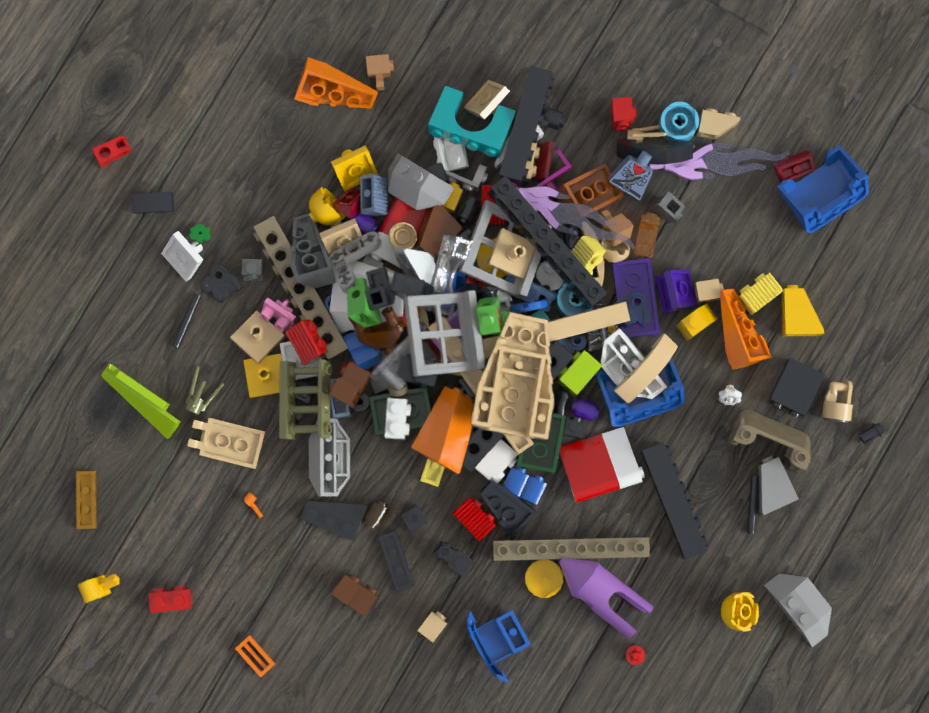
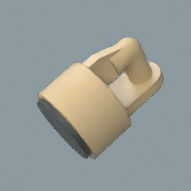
(838, 411)

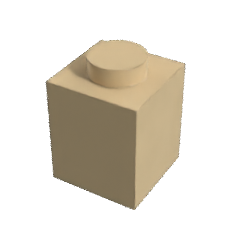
(708, 290)
(433, 626)

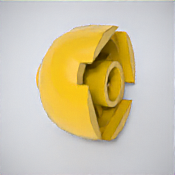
(322, 208)
(739, 611)

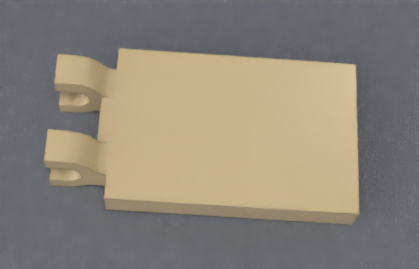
(228, 442)

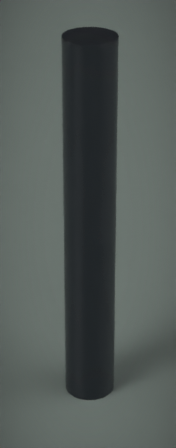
(186, 321)
(753, 504)

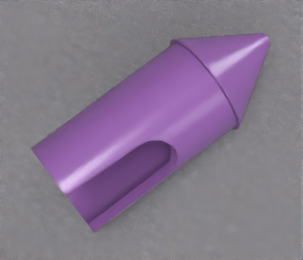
(595, 585)

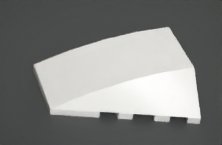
(338, 303)

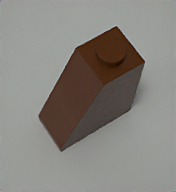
(435, 225)

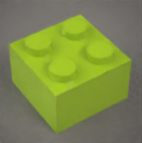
(579, 373)

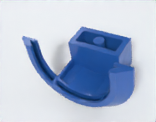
(497, 639)

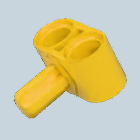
(97, 587)

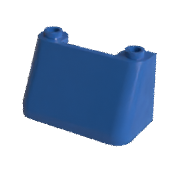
(826, 190)
(640, 408)

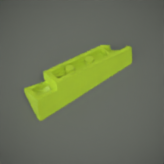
(143, 400)

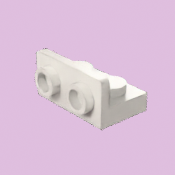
(451, 155)

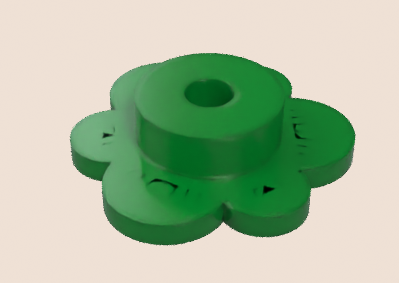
(200, 233)

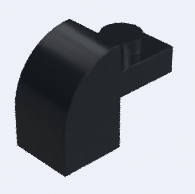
(379, 293)

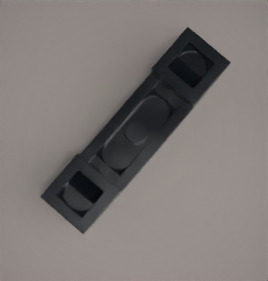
(660, 154)

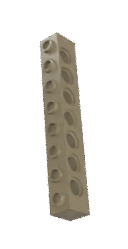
(271, 228)
(571, 549)

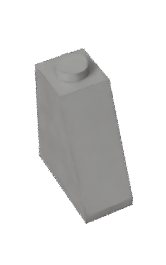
(774, 486)

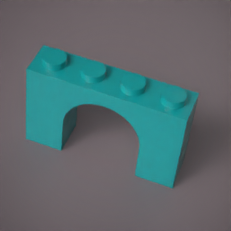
(489, 140)

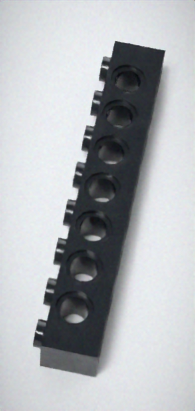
(546, 242)
(472, 459)

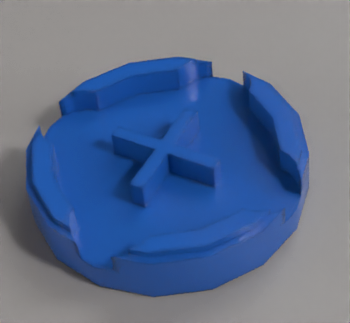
(523, 307)

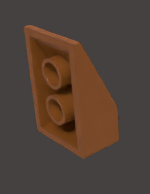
(591, 189)

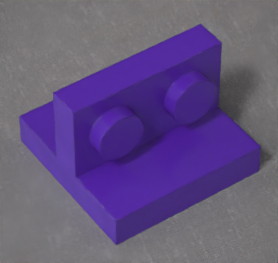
(676, 290)

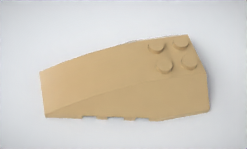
(517, 381)

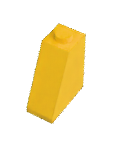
(798, 314)
(696, 321)

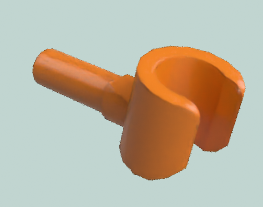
(249, 500)

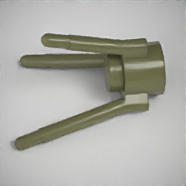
(195, 403)

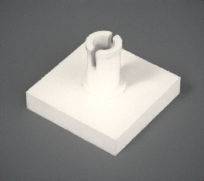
(182, 255)

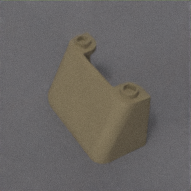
(750, 424)

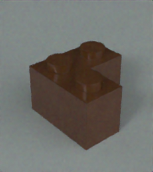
(350, 385)
(355, 594)

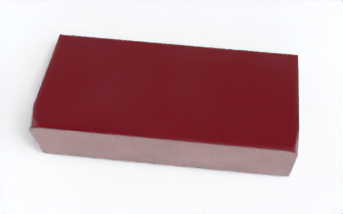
(544, 160)
(794, 166)
(348, 203)

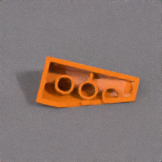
(327, 85)
(741, 340)

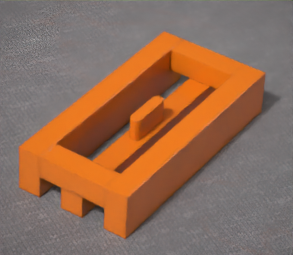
(259, 660)

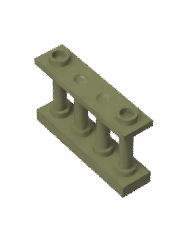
(288, 391)

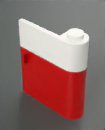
(398, 213)
(600, 465)

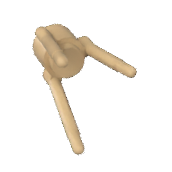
(637, 133)

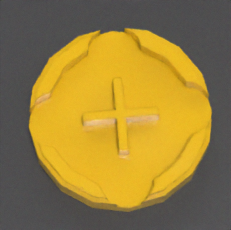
(544, 578)

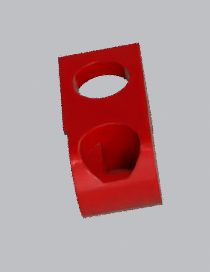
(111, 151)

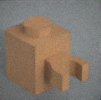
(379, 68)
(622, 226)

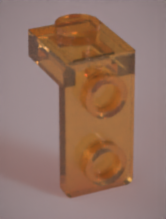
(647, 235)

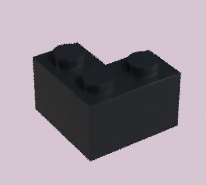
(406, 372)

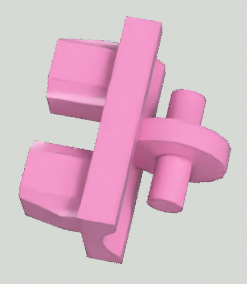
(280, 311)

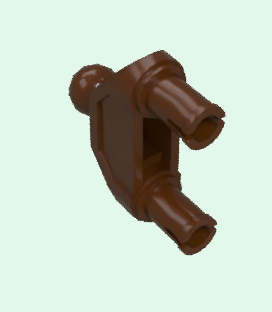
(383, 334)

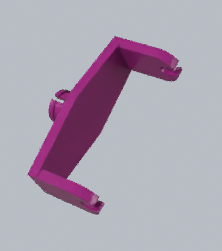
(548, 182)

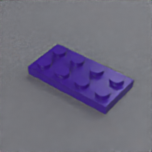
(633, 277)

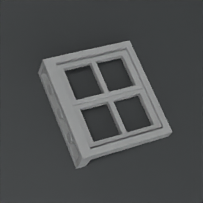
(519, 287)
(468, 331)

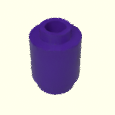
(365, 223)
(585, 409)

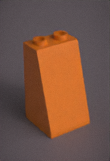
(447, 430)

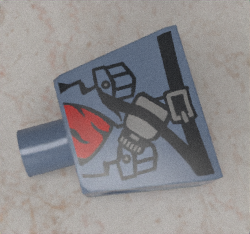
(633, 175)

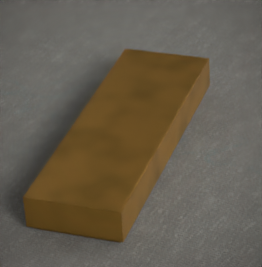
(86, 499)

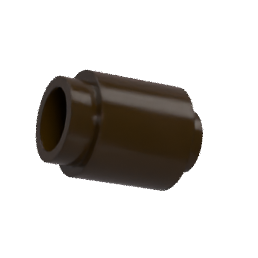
(376, 513)

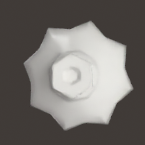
(730, 395)

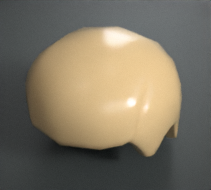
(402, 236)
(617, 253)

